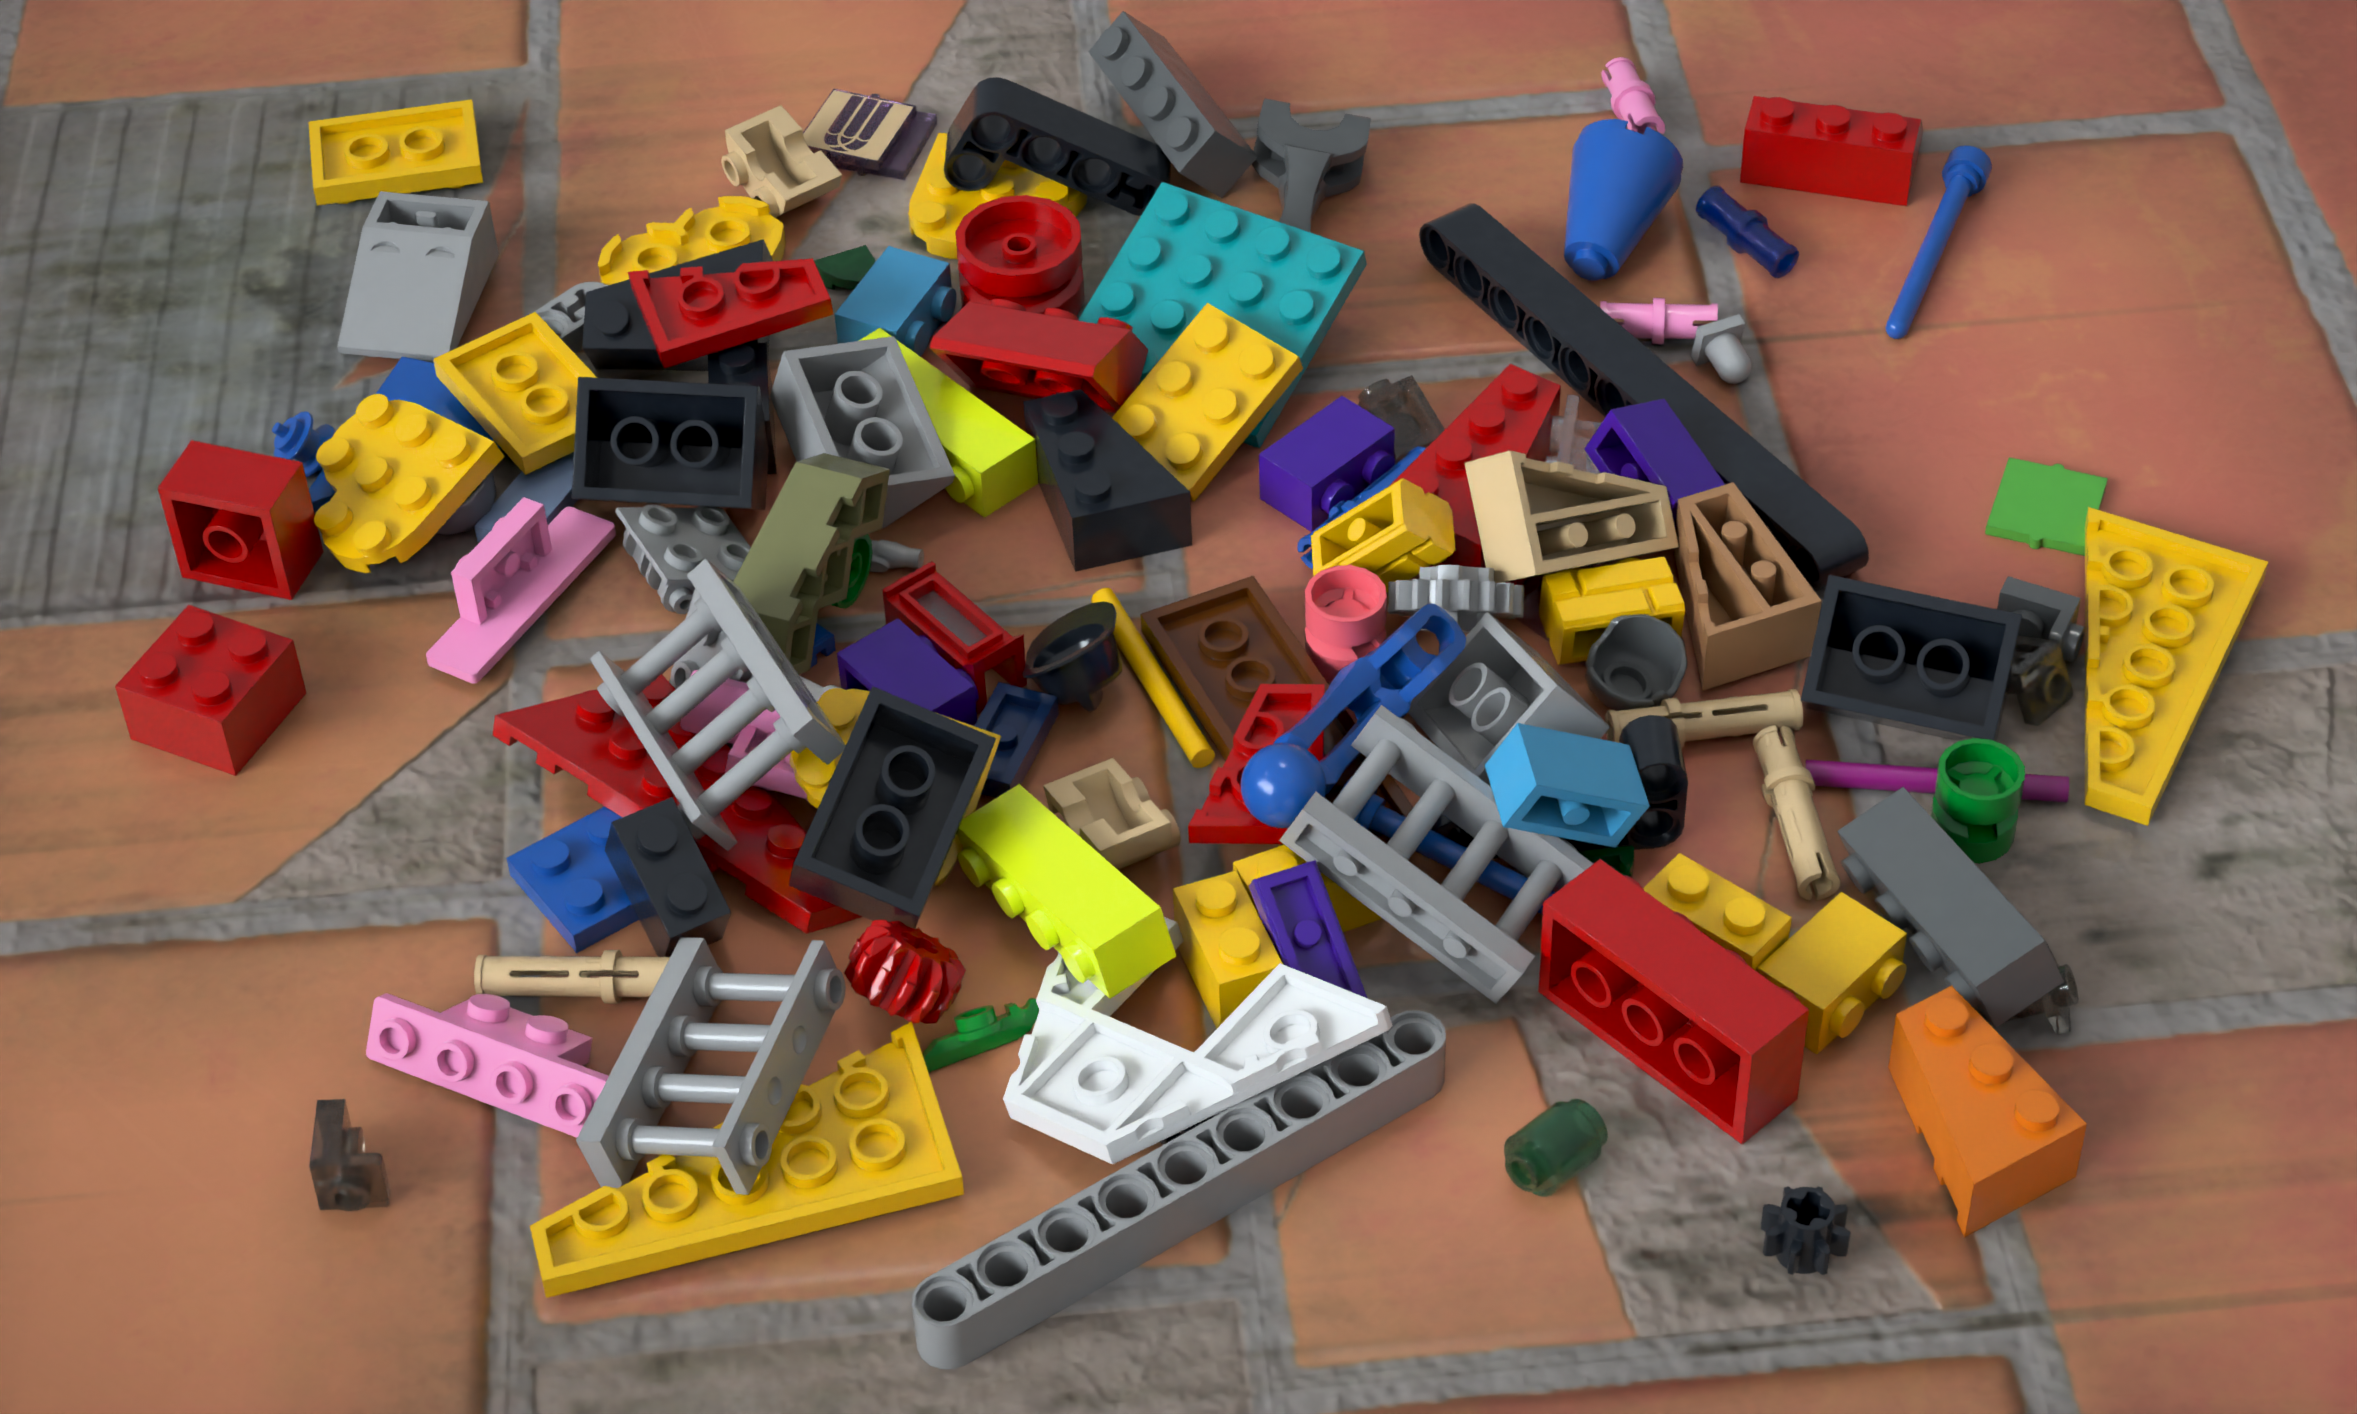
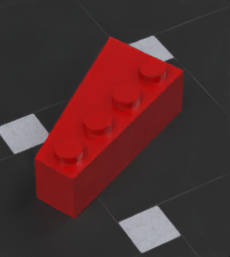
(1505, 416)

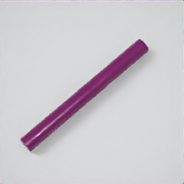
(1919, 779)

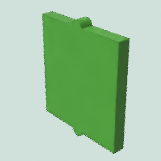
(2044, 505)

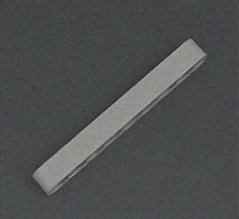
(1174, 1192)

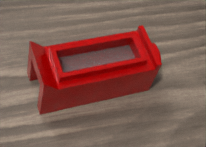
(956, 628)

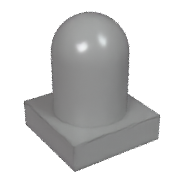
(1721, 345)

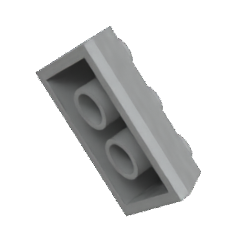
(865, 408)
(1491, 690)

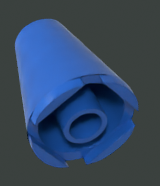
(1616, 194)

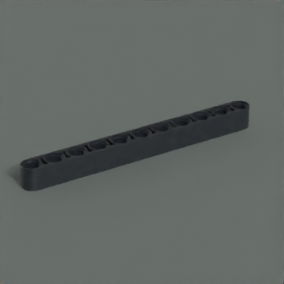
(1618, 371)

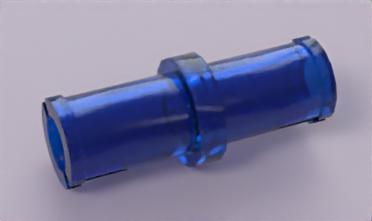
(1747, 231)

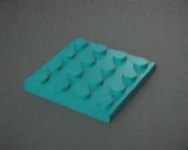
(1244, 264)

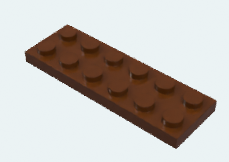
(1227, 646)

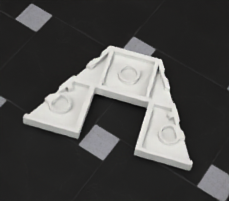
(1126, 1089)

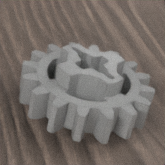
(1460, 591)

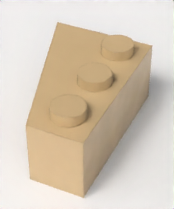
(1560, 518)

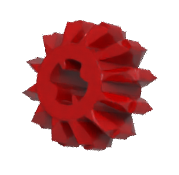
(904, 971)

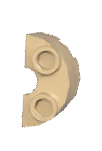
(776, 163)
(1113, 813)

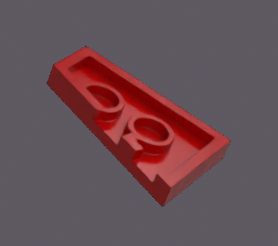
(717, 311)
(1269, 715)

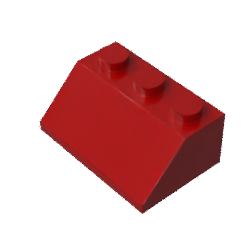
(1830, 150)
(1041, 354)

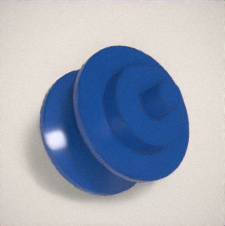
(300, 442)

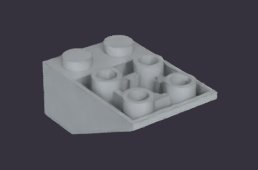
(417, 276)

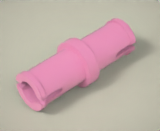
(1631, 97)
(1660, 320)

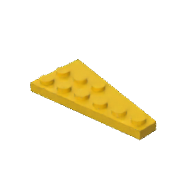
(2154, 646)
(845, 1153)

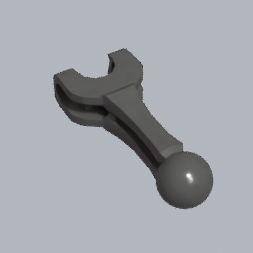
(1308, 162)

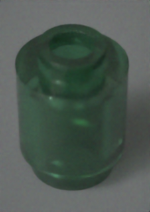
(1555, 1147)

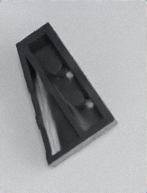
(615, 327)
(1103, 485)

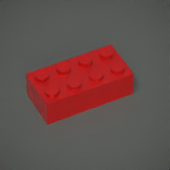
(1672, 1000)

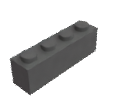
(1172, 105)
(1948, 907)

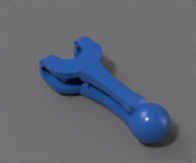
(1287, 775)

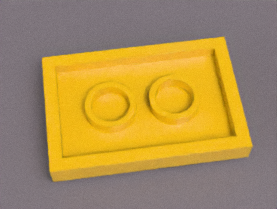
(394, 152)
(519, 389)
(1207, 396)

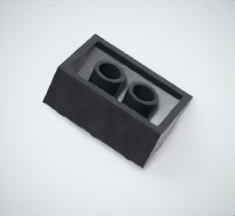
(670, 443)
(1911, 660)

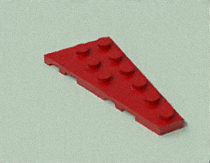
(605, 753)

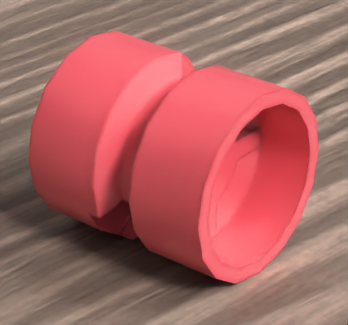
(1343, 617)

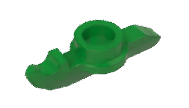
(979, 1032)

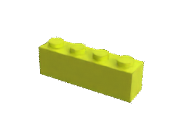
(986, 450)
(1064, 892)

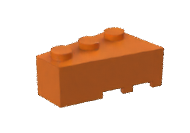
(1982, 1109)

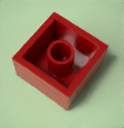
(241, 519)
(211, 689)

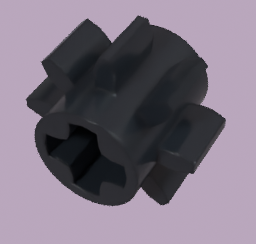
(1805, 1230)

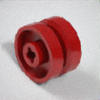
(1021, 253)

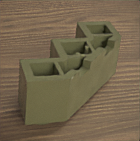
(808, 545)

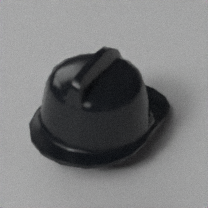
(1076, 656)

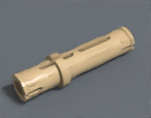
(1718, 717)
(1790, 793)
(502, 975)

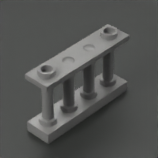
(772, 687)
(1405, 895)
(673, 1029)

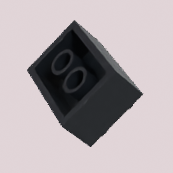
(891, 810)

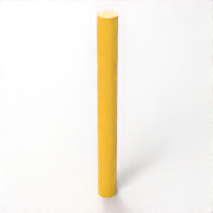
(1157, 684)

